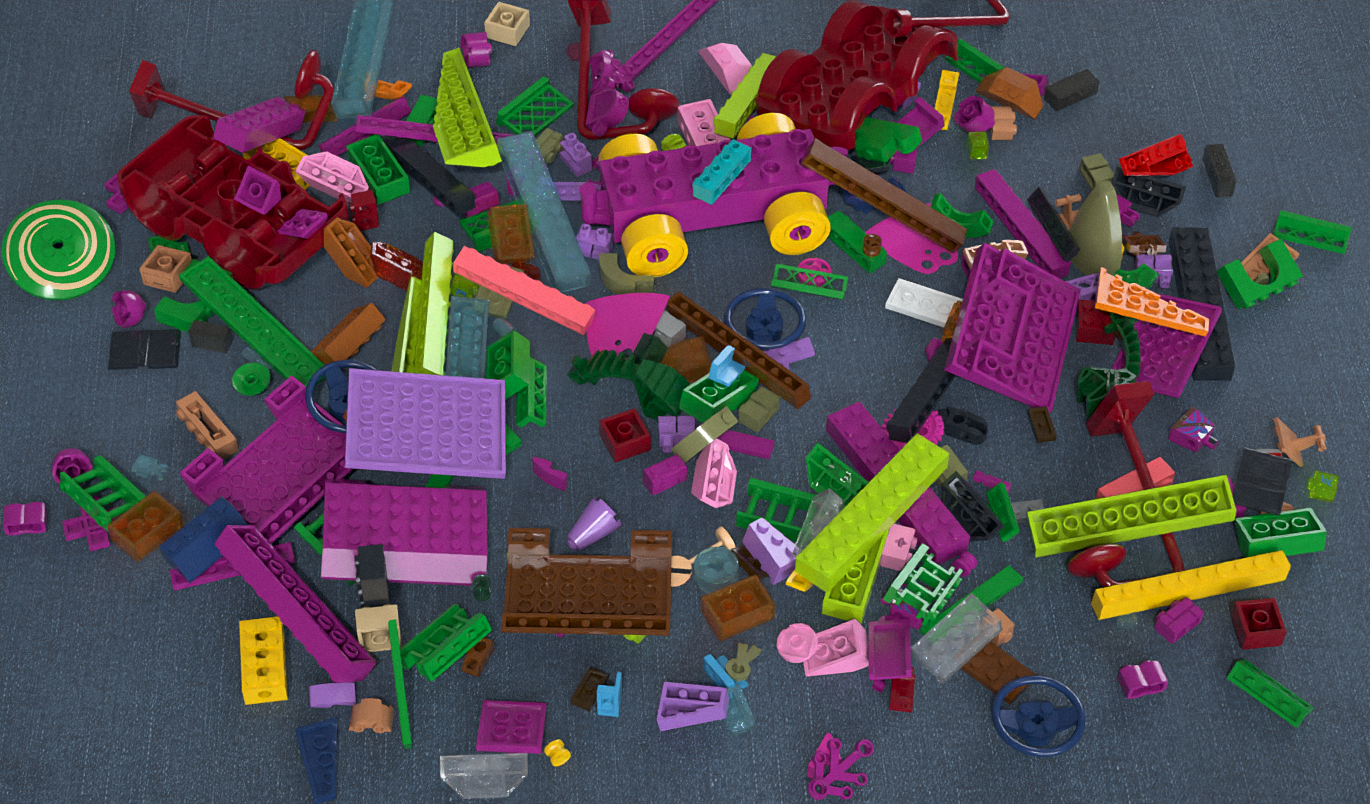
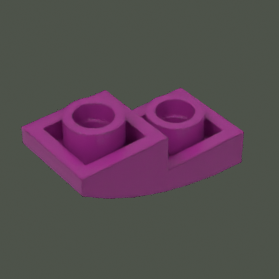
(544, 471)

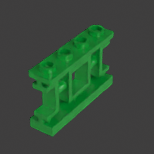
(917, 595)
(461, 637)

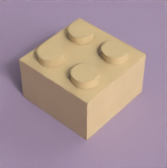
(507, 23)
(373, 627)

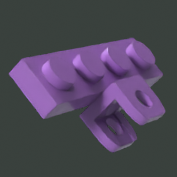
(793, 352)

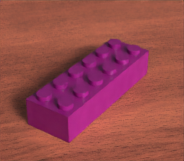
(259, 124)

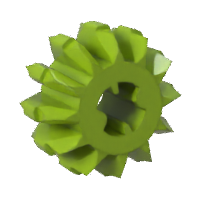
(672, 142)

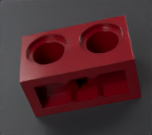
(364, 210)

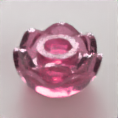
(573, 51)

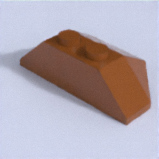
(1012, 90)
(349, 251)

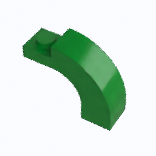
(977, 223)

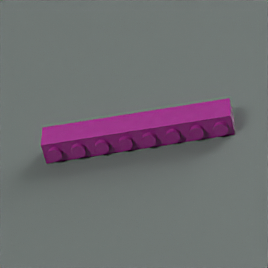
(1021, 223)

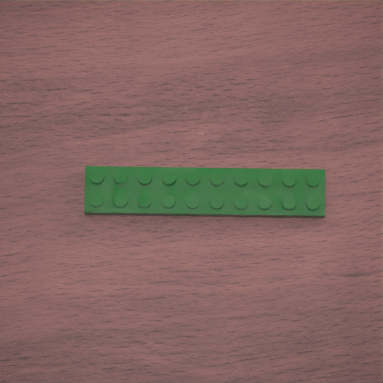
(251, 321)

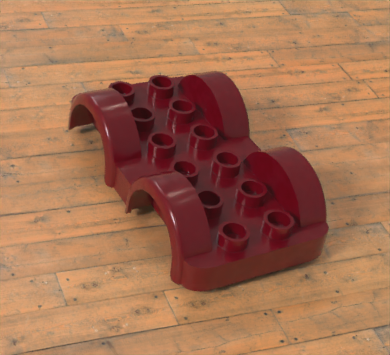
(850, 73)
(190, 187)

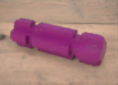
(989, 480)

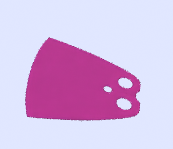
(909, 246)
(624, 319)

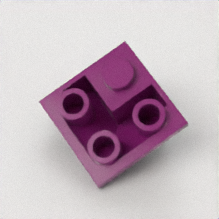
(304, 224)

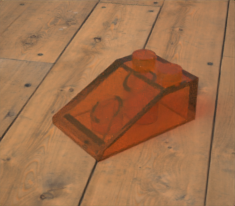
(689, 358)

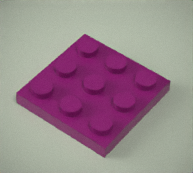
(511, 726)

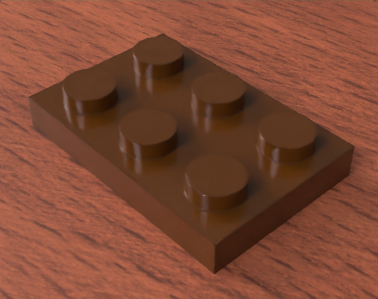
(995, 669)

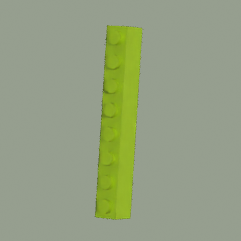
(742, 101)

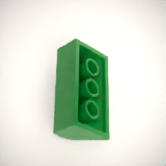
(1292, 532)

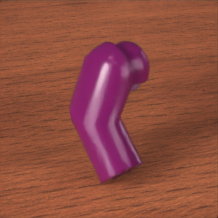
(932, 346)

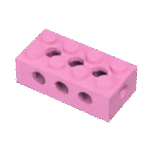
(696, 116)

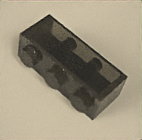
(1071, 90)
(1219, 170)

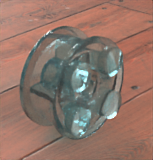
(715, 569)

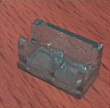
(739, 716)

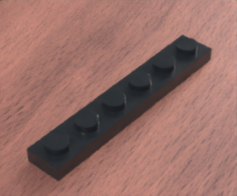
(1053, 224)

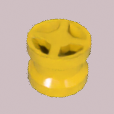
(557, 752)

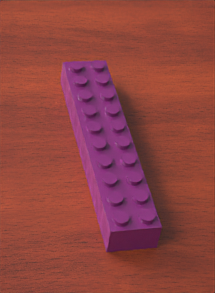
(870, 452)
(295, 604)

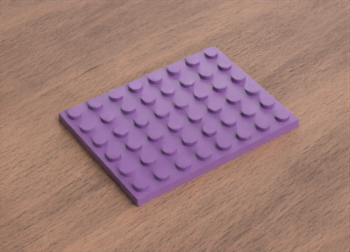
(425, 424)

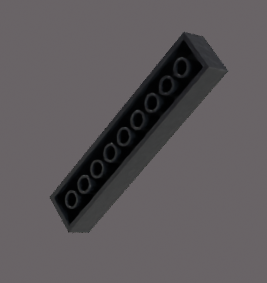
(1199, 282)

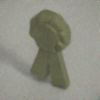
(739, 668)

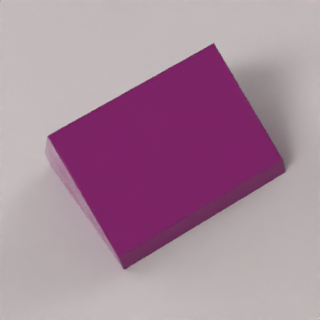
(258, 191)

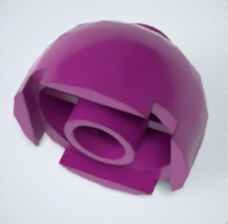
(128, 308)
(72, 462)

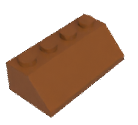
(349, 334)

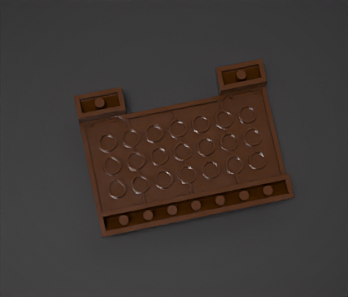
(588, 590)

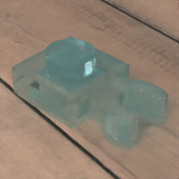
(148, 466)

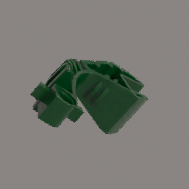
(1097, 382)
(656, 383)

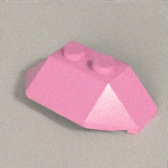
(726, 63)
(332, 175)
(715, 475)

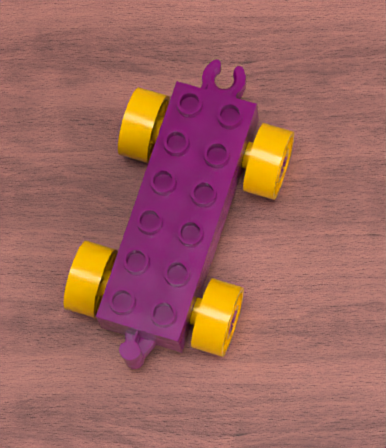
(652, 202)

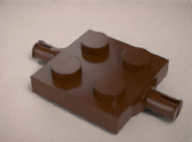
(1141, 243)

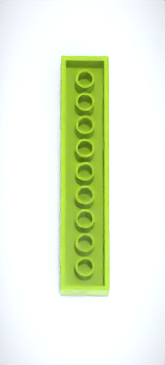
(871, 513)
(1131, 516)

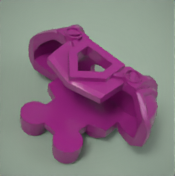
(604, 65)

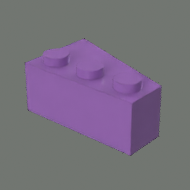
(771, 550)
(691, 705)

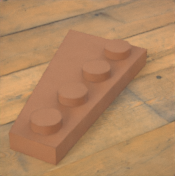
(1255, 264)

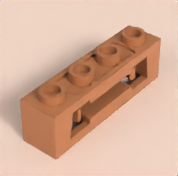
(189, 411)

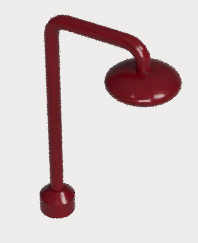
(900, 22)

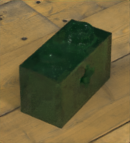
(650, 349)

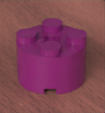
(475, 49)
(975, 115)

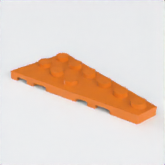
(1140, 303)

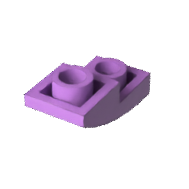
(332, 694)

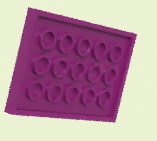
(1170, 353)

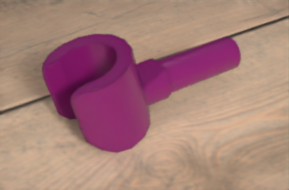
(879, 685)

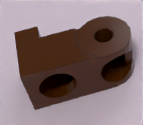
(478, 657)

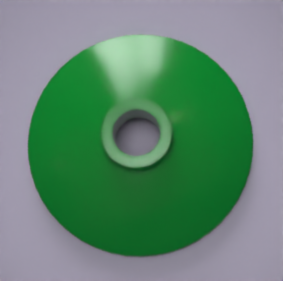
(250, 373)

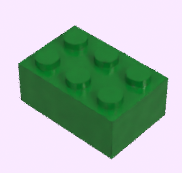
(509, 361)

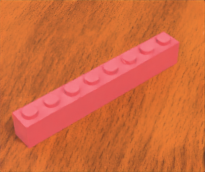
(524, 290)

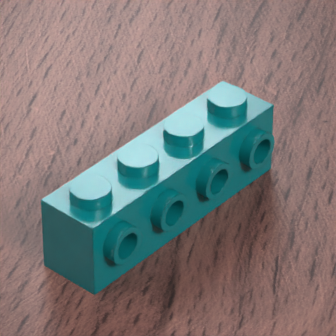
(721, 171)

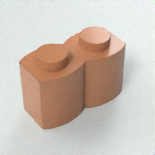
(1004, 127)

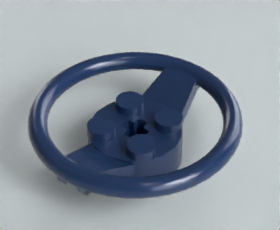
(764, 322)
(338, 392)
(1049, 719)

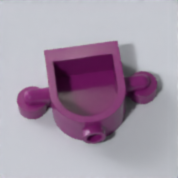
(606, 108)

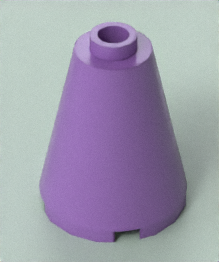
(592, 525)

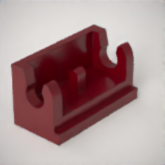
(902, 693)

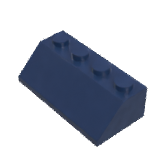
(193, 546)

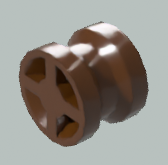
(872, 245)

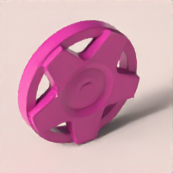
(819, 281)

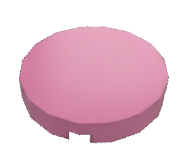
(797, 643)

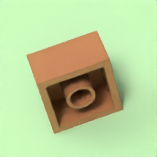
(163, 268)

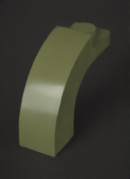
(619, 281)
(705, 434)

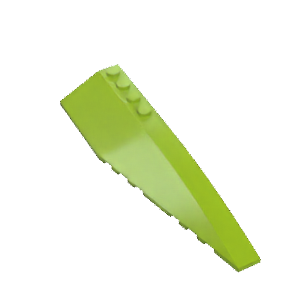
(460, 119)

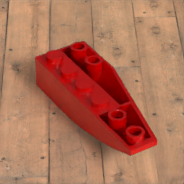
(1158, 159)

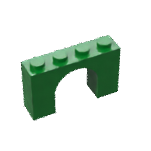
(1245, 291)
(181, 314)

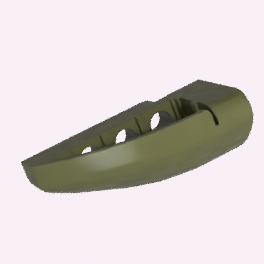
(1098, 232)

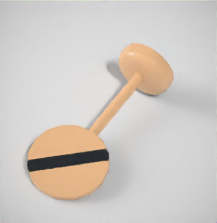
(681, 567)

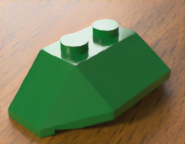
(828, 472)

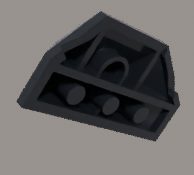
(1148, 193)
(970, 509)

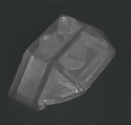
(484, 773)

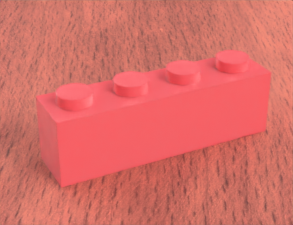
(1160, 472)

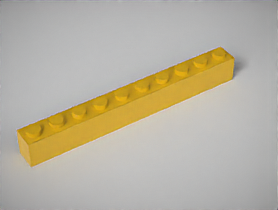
(1191, 583)

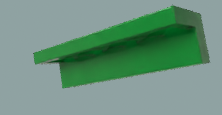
(973, 57)
(1312, 228)
(808, 288)
(525, 398)
(1269, 692)

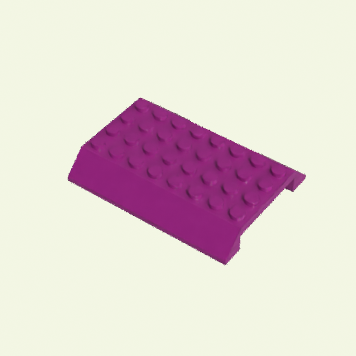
(277, 472)
(423, 531)

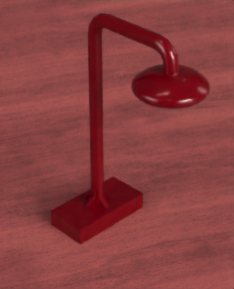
(149, 90)
(646, 104)
(1111, 417)

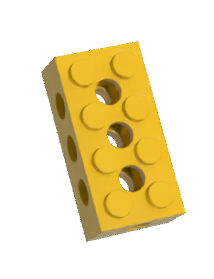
(282, 152)
(263, 660)

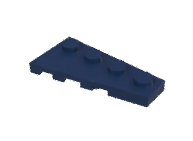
(319, 756)

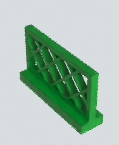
(525, 101)
(482, 239)

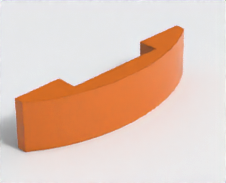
(392, 91)

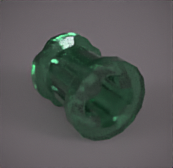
(479, 591)

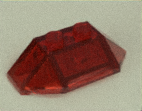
(394, 264)

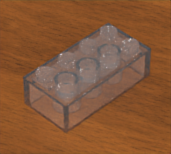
(956, 638)

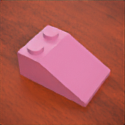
(839, 650)

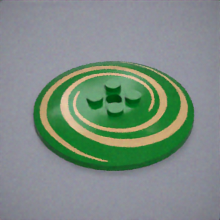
(61, 272)

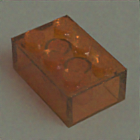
(510, 234)
(145, 526)
(737, 607)

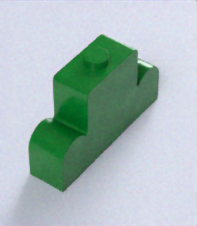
(881, 139)

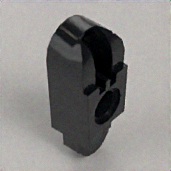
(964, 425)

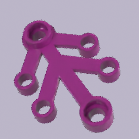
(836, 771)

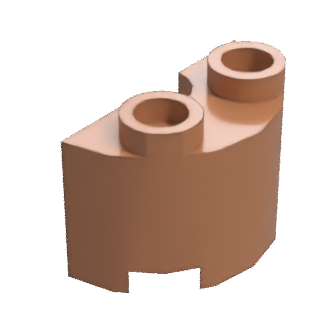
(371, 714)

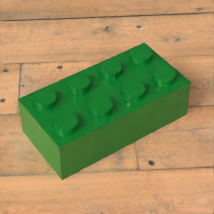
(379, 168)
(709, 397)

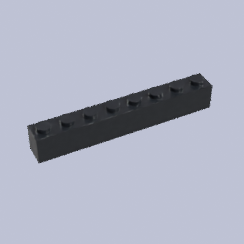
(431, 175)
(922, 397)

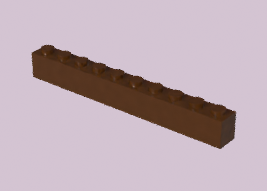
(884, 196)
(757, 362)

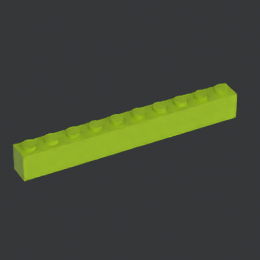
(434, 306)

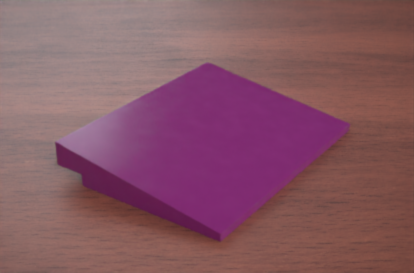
(1013, 328)

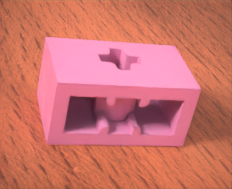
(898, 547)

